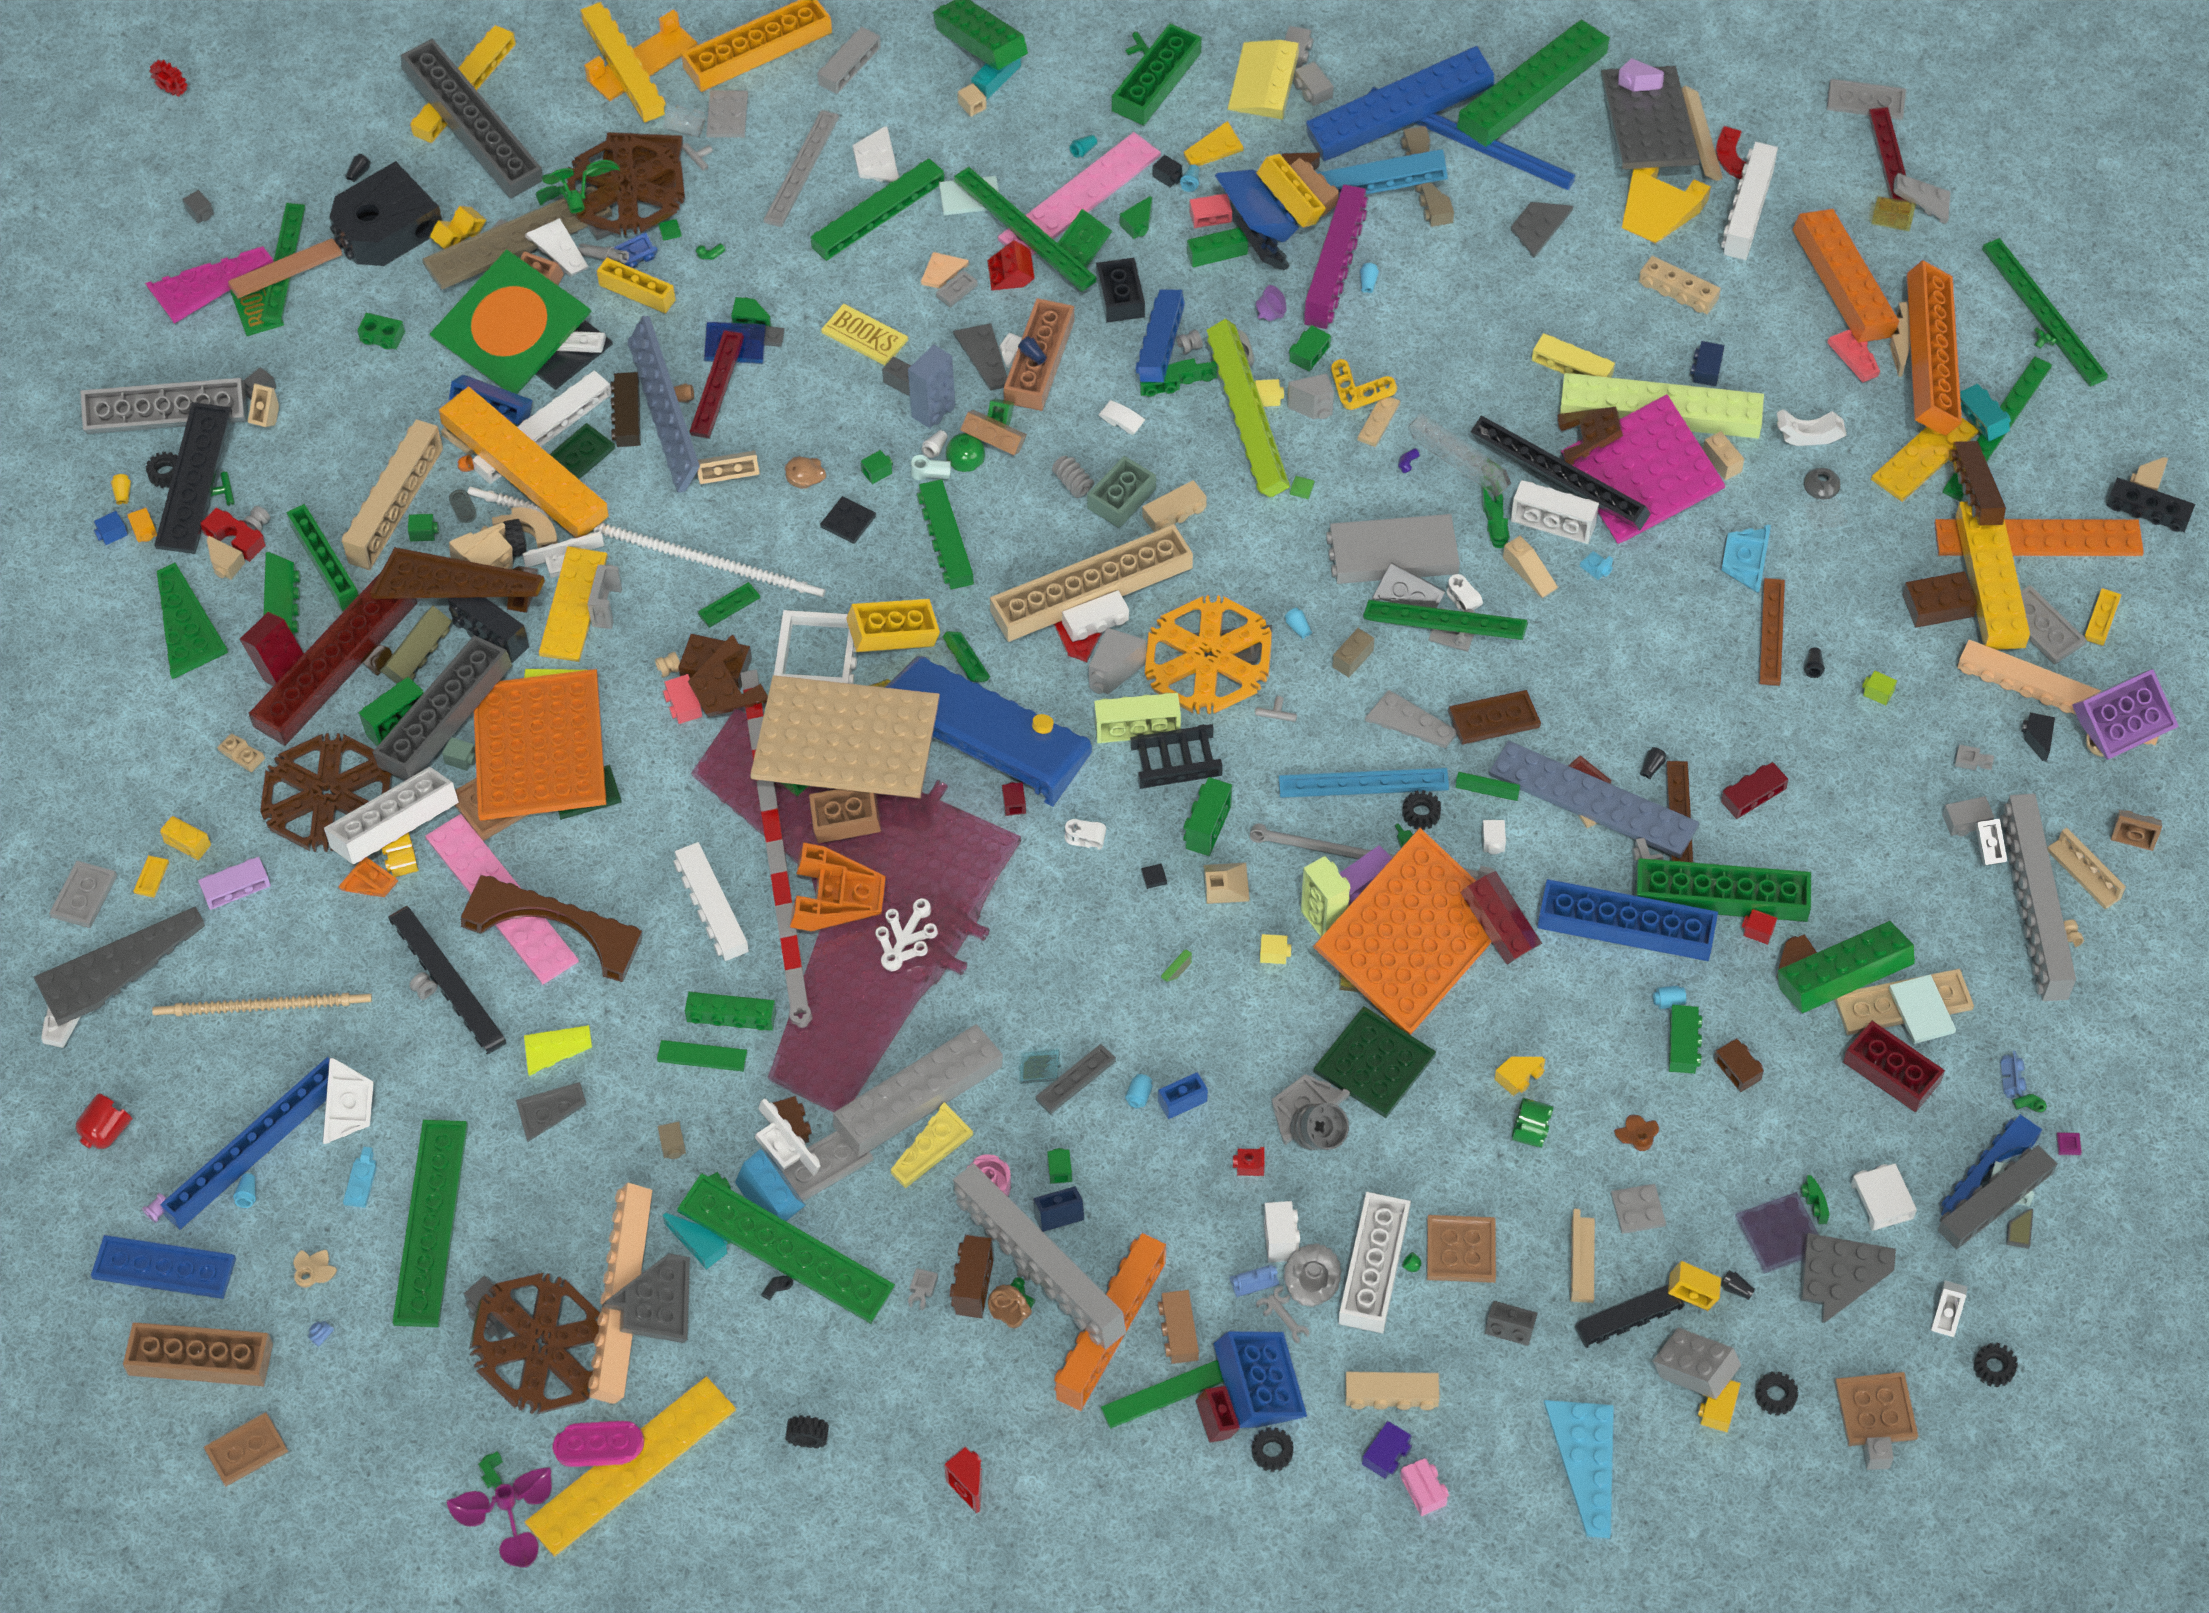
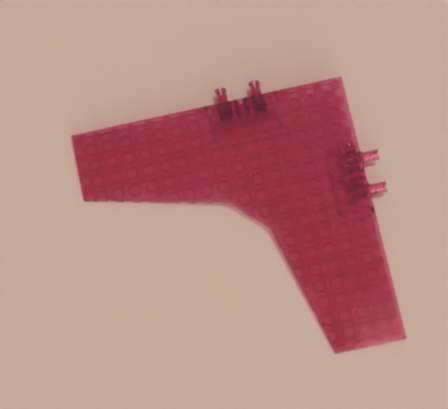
(925, 854)

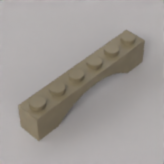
(1437, 205)

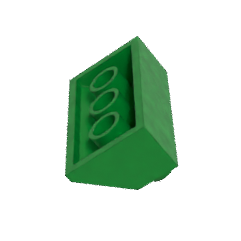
(282, 590)

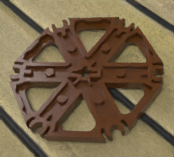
(638, 187)
(312, 787)
(523, 1344)

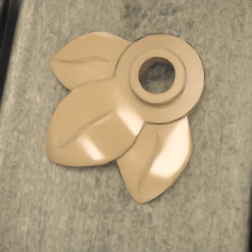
(315, 1266)

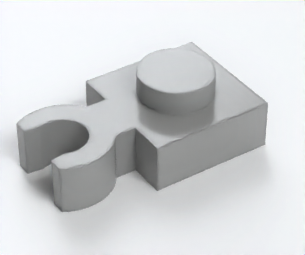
(921, 1286)

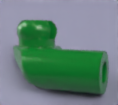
(711, 254)
(2031, 1101)
(1019, 1283)

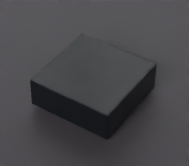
(1154, 876)

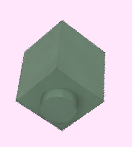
(459, 754)

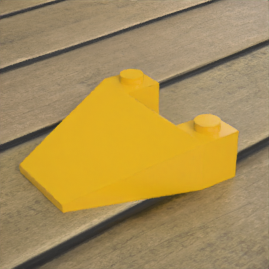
(1659, 208)

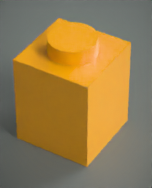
(142, 525)

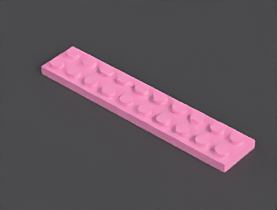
(1089, 187)
(529, 936)

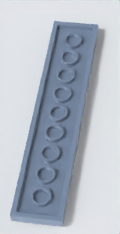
(663, 404)
(1594, 799)

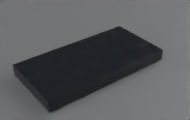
(566, 364)

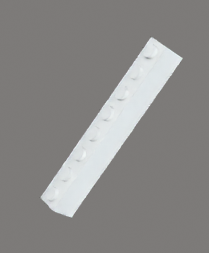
(556, 416)

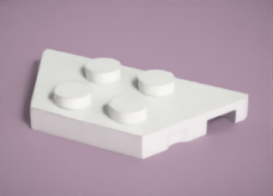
(875, 157)
(346, 1101)

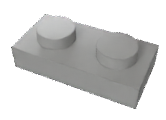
(956, 288)

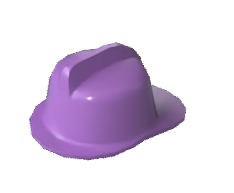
(1271, 304)

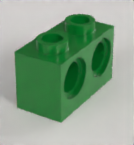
(381, 331)

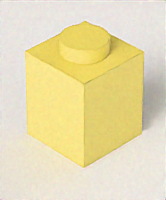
(1270, 392)
(1274, 949)

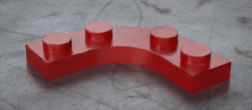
(1727, 153)

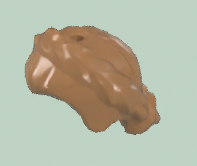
(804, 472)
(1008, 1305)

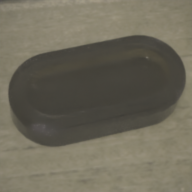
(462, 506)

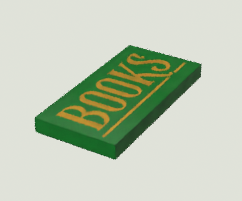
(250, 311)

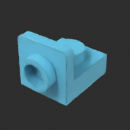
(1596, 565)

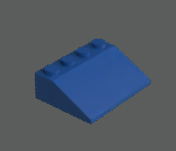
(1258, 204)
(1259, 1378)

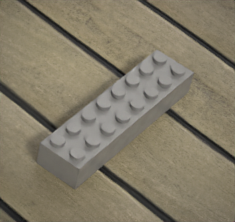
(158, 404)
(917, 1090)

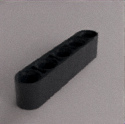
(1627, 1315)

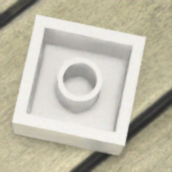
(1281, 1231)

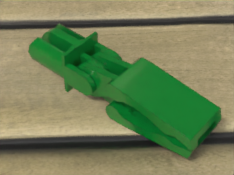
(1497, 525)

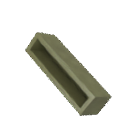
(416, 645)

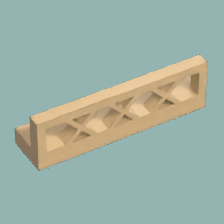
(2085, 871)
(1582, 1258)

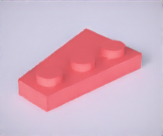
(1855, 355)

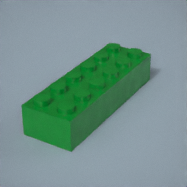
(980, 33)
(1156, 74)
(1846, 967)

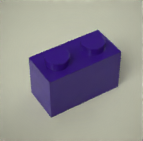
(1386, 1450)

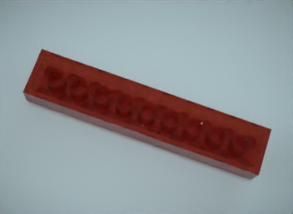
(327, 664)

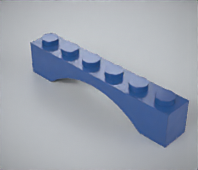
(2018, 1137)

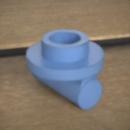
(319, 1332)

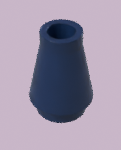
(1032, 350)

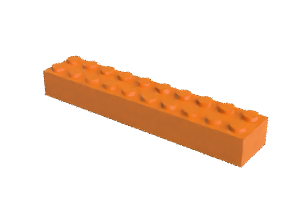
(1934, 348)

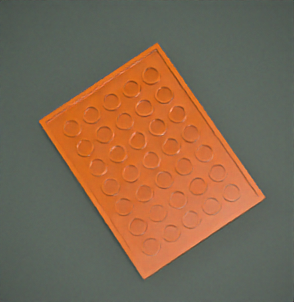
(539, 746)
(1408, 933)

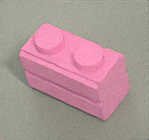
(1424, 1487)

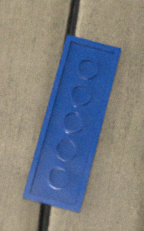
(163, 1267)

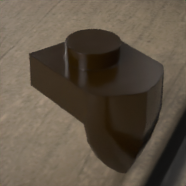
(377, 658)

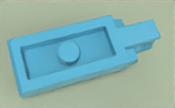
(361, 1179)

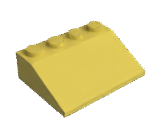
(1264, 78)

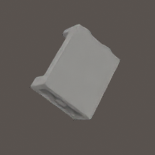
(606, 580)

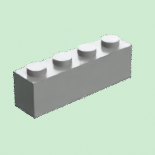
(848, 60)

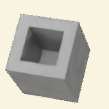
(1878, 1453)

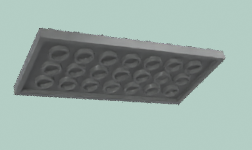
(1650, 124)

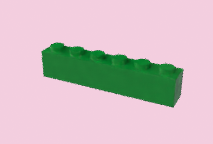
(946, 534)
(322, 556)

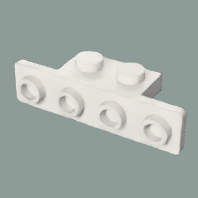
(555, 553)
(782, 1143)

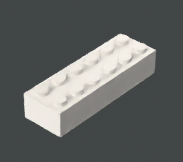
(1749, 200)
(391, 815)
(1374, 1262)

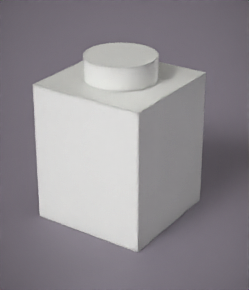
(1493, 836)

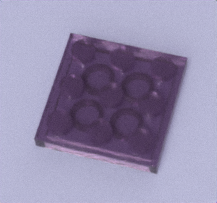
(1777, 1231)

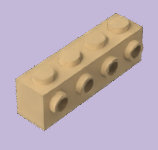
(1679, 285)

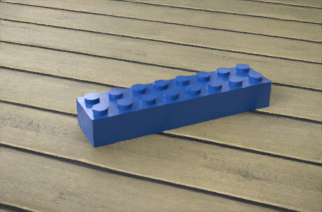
(1627, 920)

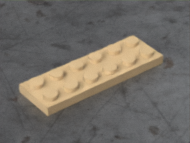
(1877, 1004)

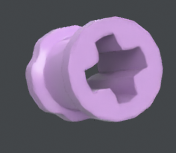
(154, 1210)

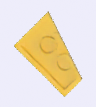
(1214, 146)

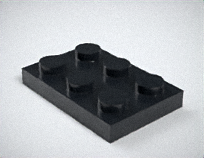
(1264, 246)

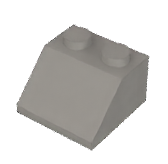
(1311, 396)

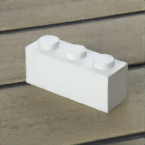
(1095, 616)

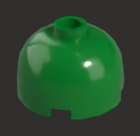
(965, 452)

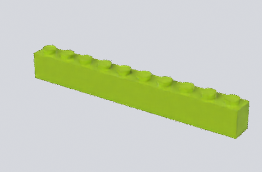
(1247, 408)

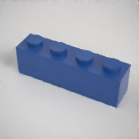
(510, 405)

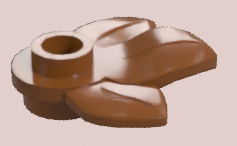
(1638, 1132)

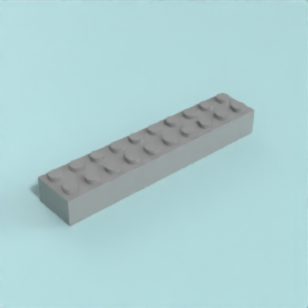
(2038, 898)
(1040, 1257)

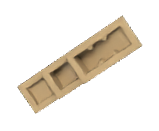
(1901, 339)

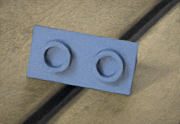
(2012, 1067)
(1254, 1280)

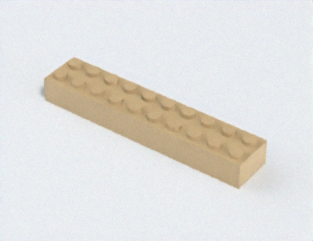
(1120, 568)

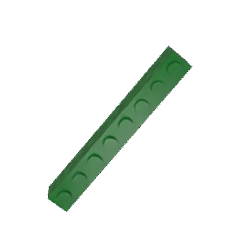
(877, 209)

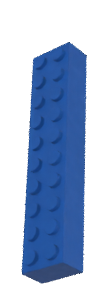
(1400, 103)

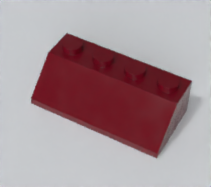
(1501, 917)

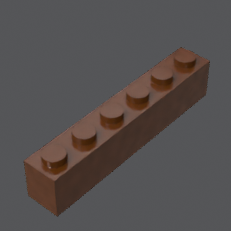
(1977, 483)

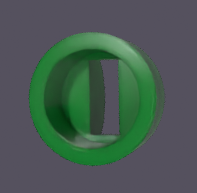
(1412, 1262)

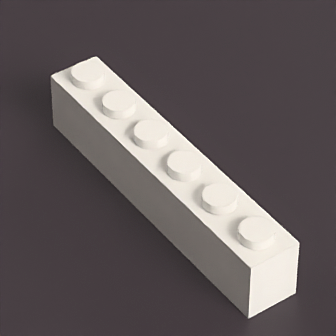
(711, 902)

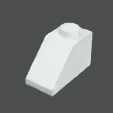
(1949, 1308)

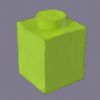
(1879, 687)

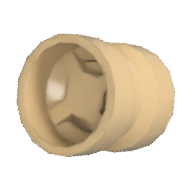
(668, 664)
(2072, 932)

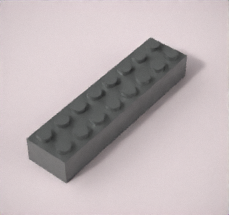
(442, 708)

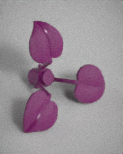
(471, 1507)

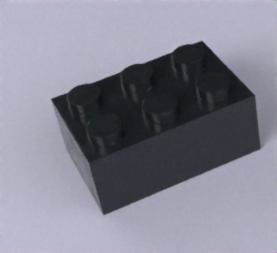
(1120, 289)

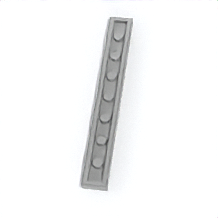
(801, 168)

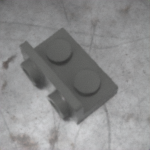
(1511, 1323)

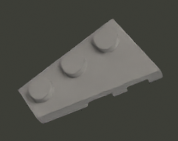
(1931, 198)

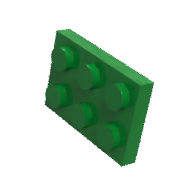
(1084, 237)

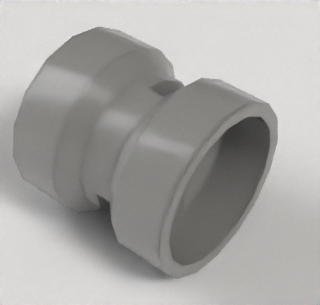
(1190, 341)
(257, 518)

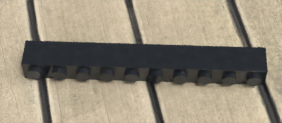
(1560, 472)

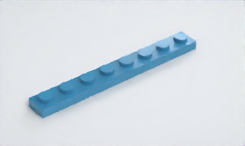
(1363, 782)

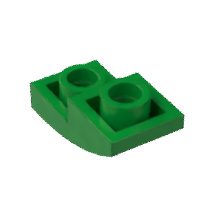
(1815, 1196)

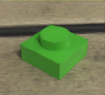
(1302, 487)

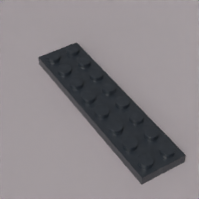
(193, 478)

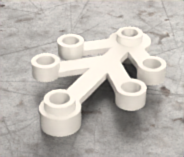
(905, 937)

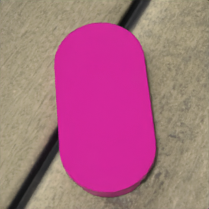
(598, 1443)

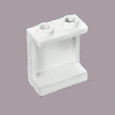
(1884, 1196)

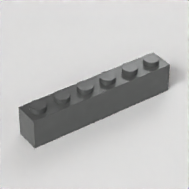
(1996, 1197)

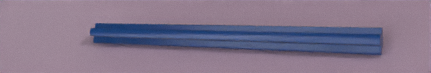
(1499, 151)

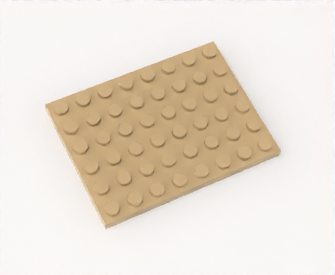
(845, 736)

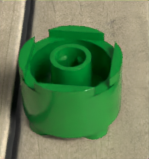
(1532, 1122)

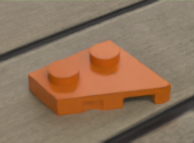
(368, 879)

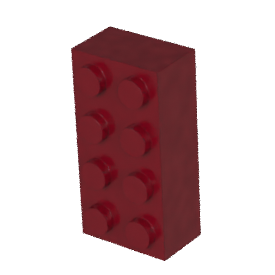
(1893, 1066)

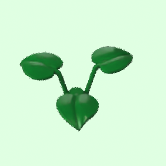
(573, 198)

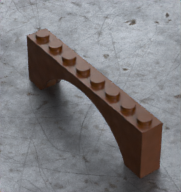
(500, 901)

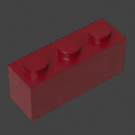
(1754, 790)

